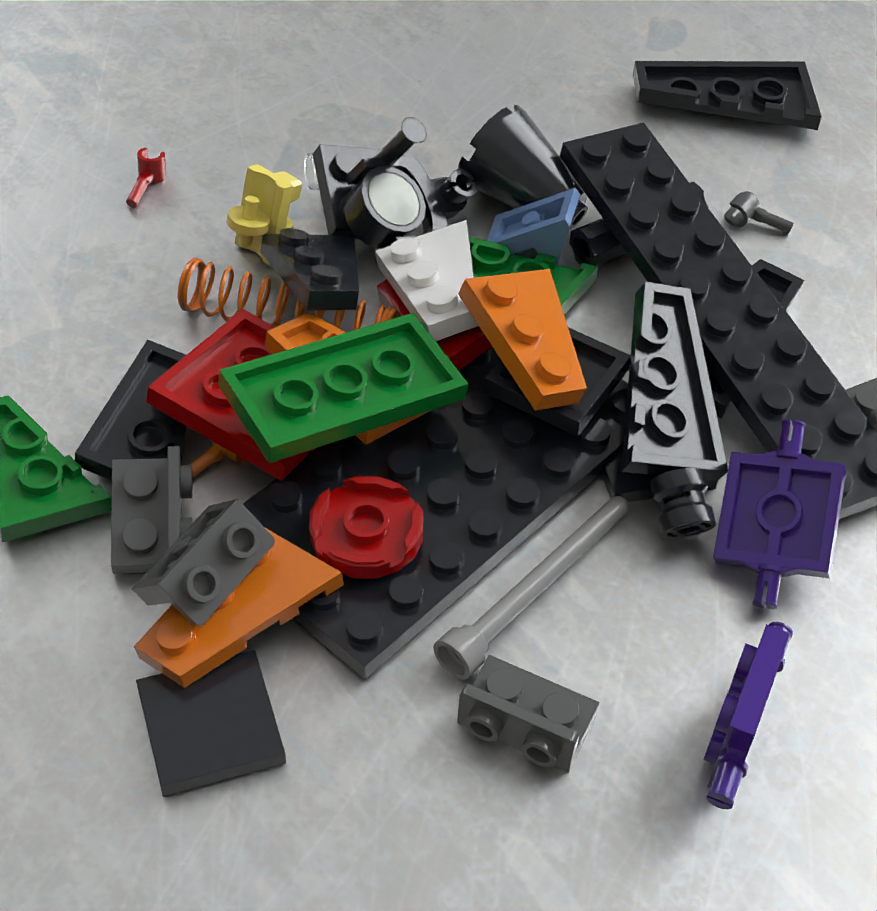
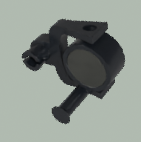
(398, 195)

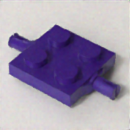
(780, 514)
(743, 712)

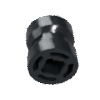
(682, 503)

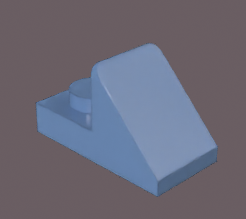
(537, 225)

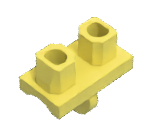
(263, 207)

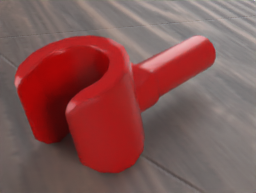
(148, 172)

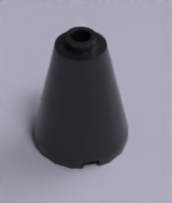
(518, 163)

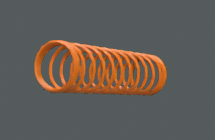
(199, 297)

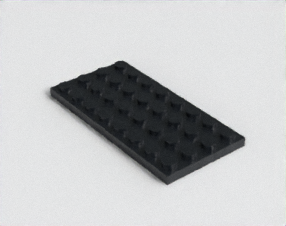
(483, 488)

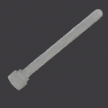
(464, 648)

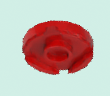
(366, 527)

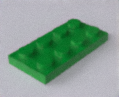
(341, 386)

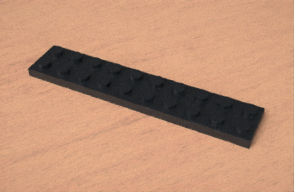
(742, 326)

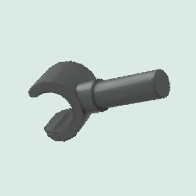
(747, 207)

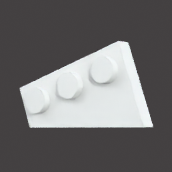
(429, 276)

